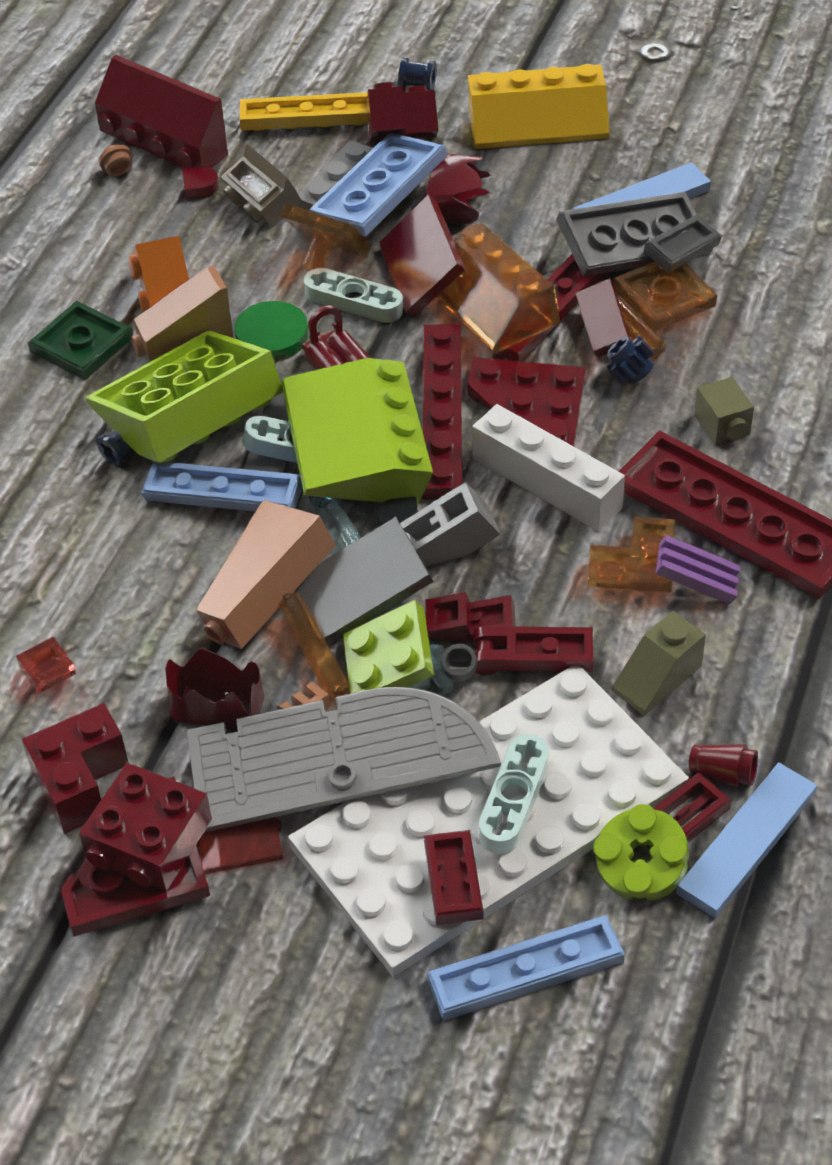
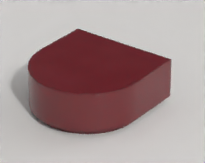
(199, 181)

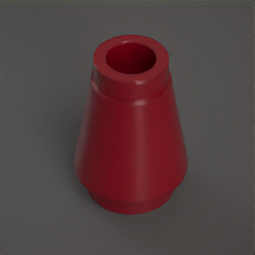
(725, 763)

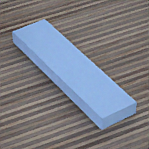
(681, 179)
(220, 486)
(746, 840)
(525, 967)

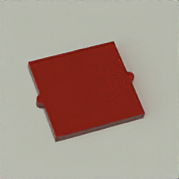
(241, 845)

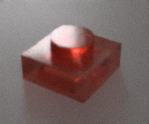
(46, 665)

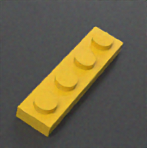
(303, 111)

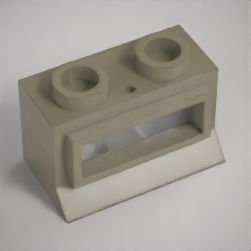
(259, 187)

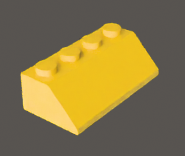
(538, 106)

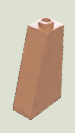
(265, 564)

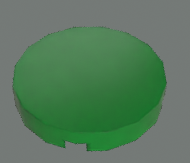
(274, 327)

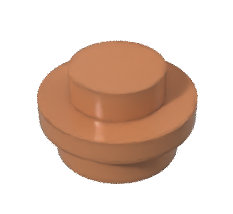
(116, 160)

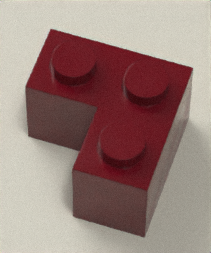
(401, 113)
(71, 758)

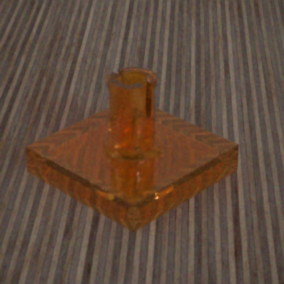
(324, 234)

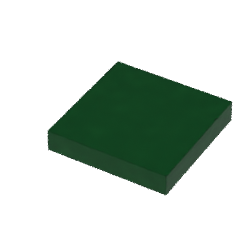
(80, 340)

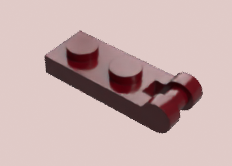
(532, 648)

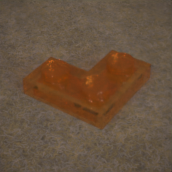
(632, 566)

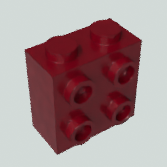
(145, 827)

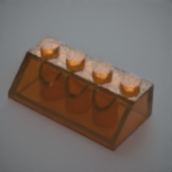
(499, 291)

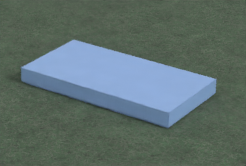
(380, 181)

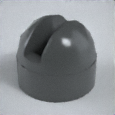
(459, 656)

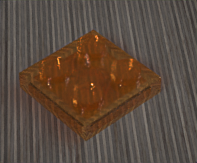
(663, 296)

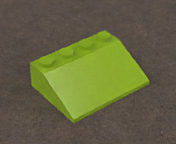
(187, 394)
(357, 432)

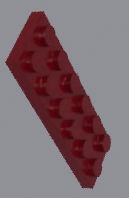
(733, 511)

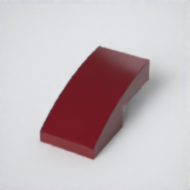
(456, 617)

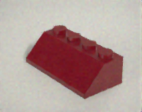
(161, 115)

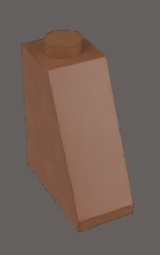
(183, 315)

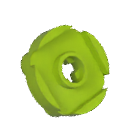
(640, 879)

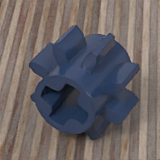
(630, 359)

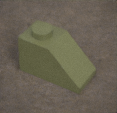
(660, 663)

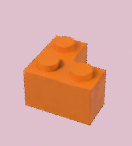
(159, 269)

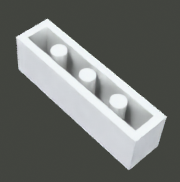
(548, 467)

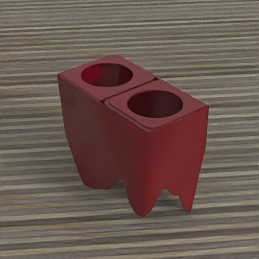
(453, 184)
(213, 676)

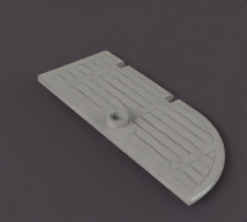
(322, 758)

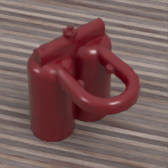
(333, 347)

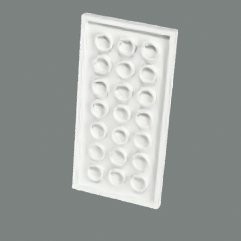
(373, 849)

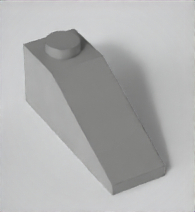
(451, 526)

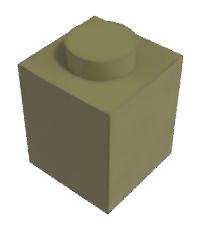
(723, 411)

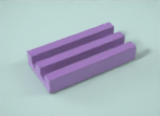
(697, 568)

